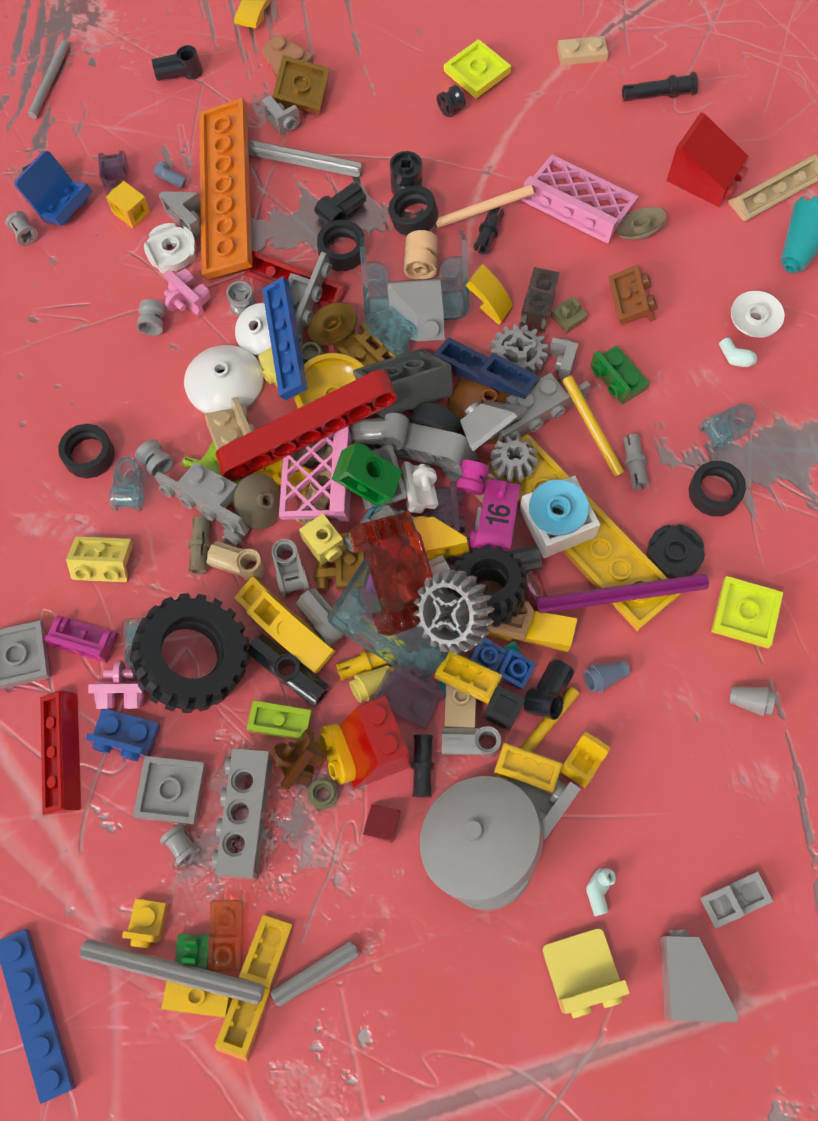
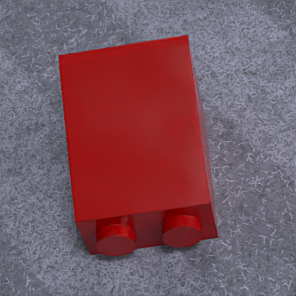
(707, 162)
(374, 742)

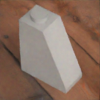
(691, 982)

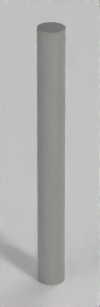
(48, 79)

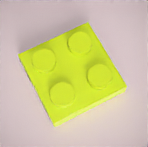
(477, 68)
(747, 612)

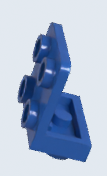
(51, 190)

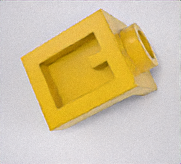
(146, 923)

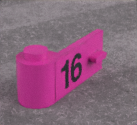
(496, 516)

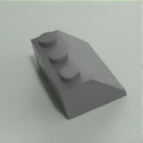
(415, 378)

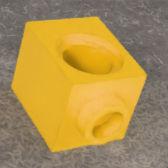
(128, 204)

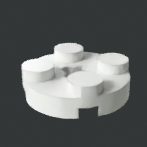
(173, 259)

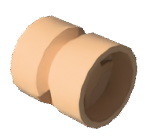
(421, 254)

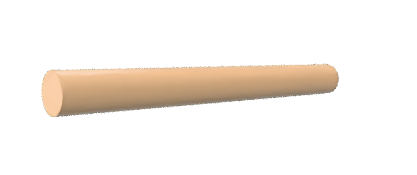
(485, 206)

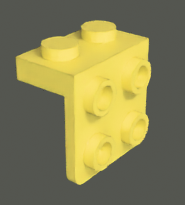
(584, 973)

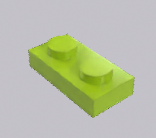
(278, 720)

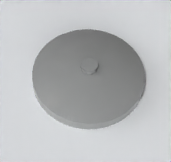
(481, 839)

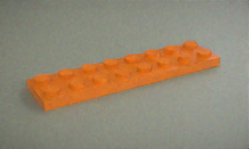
(225, 190)

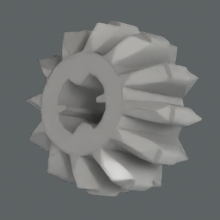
(514, 459)

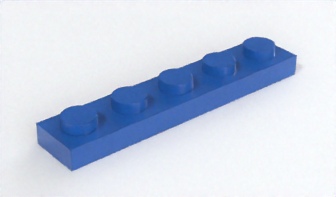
(284, 339)
(35, 1016)

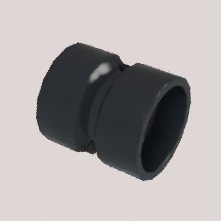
(405, 170)

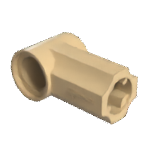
(235, 560)

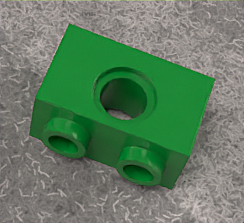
(367, 474)

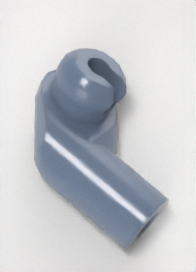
(164, 173)

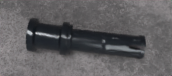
(671, 86)

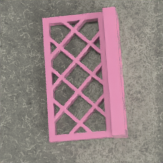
(573, 208)
(339, 495)

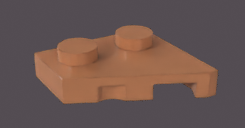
(280, 46)

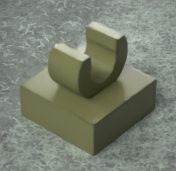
(569, 314)

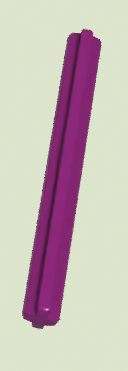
(622, 593)

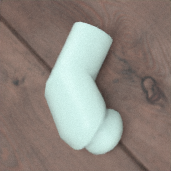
(737, 356)
(597, 888)

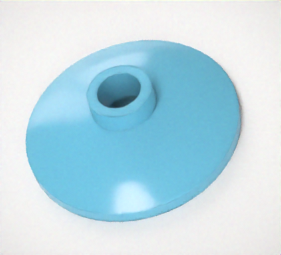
(559, 495)

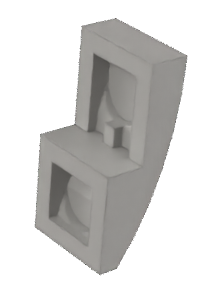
(736, 899)

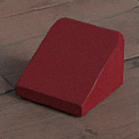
(382, 823)

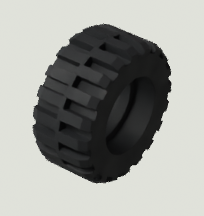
(195, 615)

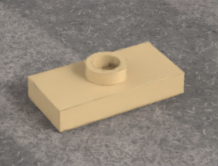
(459, 709)

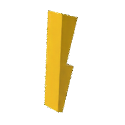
(548, 631)
(259, 967)

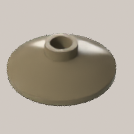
(642, 223)
(249, 502)

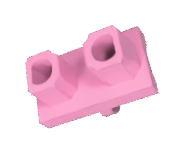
(180, 295)
(105, 691)

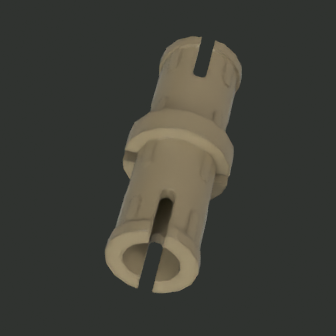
(199, 545)

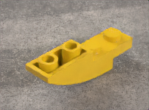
(284, 625)

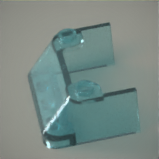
(453, 279)

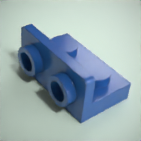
(124, 734)

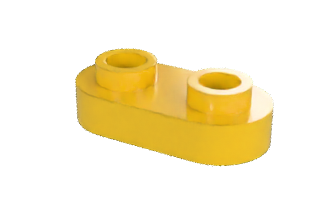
(341, 764)

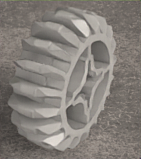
(468, 617)

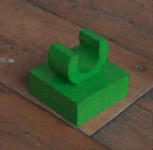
(192, 950)

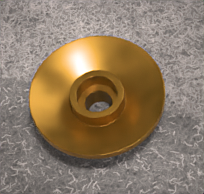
(332, 324)

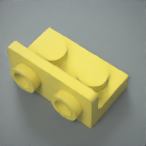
(99, 559)

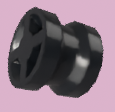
(451, 100)

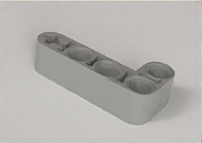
(435, 448)

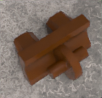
(294, 759)

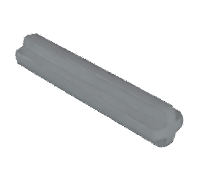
(315, 973)

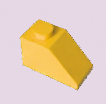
(440, 538)

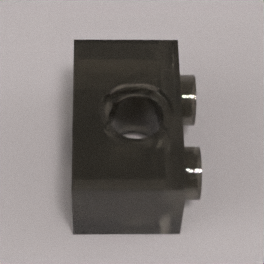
(539, 299)

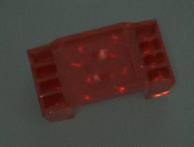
(396, 567)

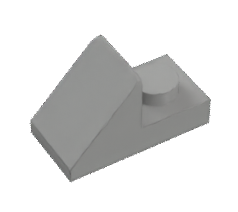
(183, 209)

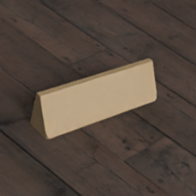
(776, 188)

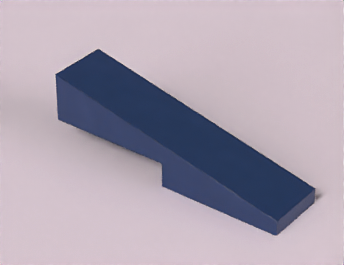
(488, 371)

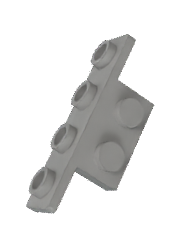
(308, 291)
(543, 402)
(205, 492)

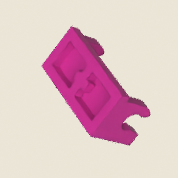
(81, 639)

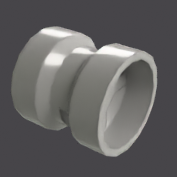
(240, 296)
(151, 314)
(152, 455)

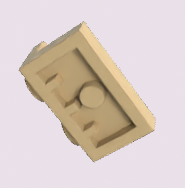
(228, 424)

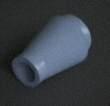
(603, 676)

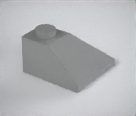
(420, 304)
(488, 420)

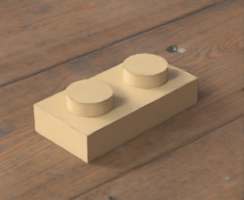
(582, 50)

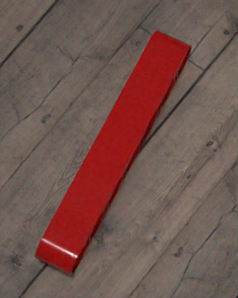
(306, 425)

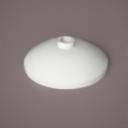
(214, 390)

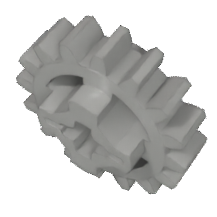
(521, 347)

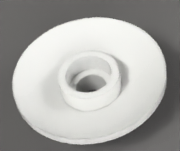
(761, 306)
(253, 340)

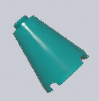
(801, 236)

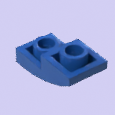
(510, 664)

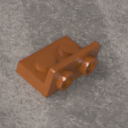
(632, 295)

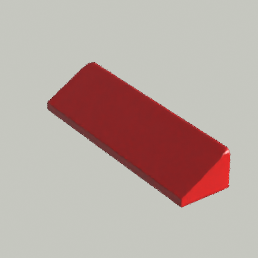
(269, 270)
(60, 753)

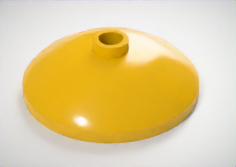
(325, 375)

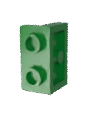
(618, 374)

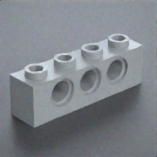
(245, 863)

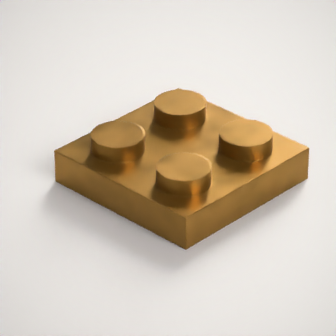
(301, 84)

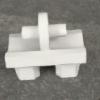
(419, 487)

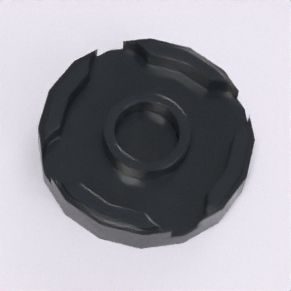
(676, 550)

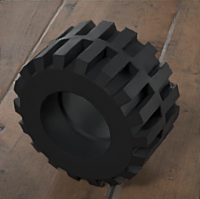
(498, 567)

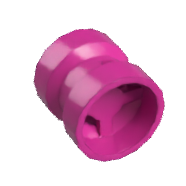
(472, 477)

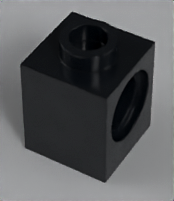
(503, 708)

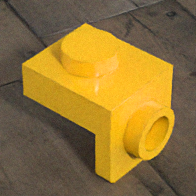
(585, 759)

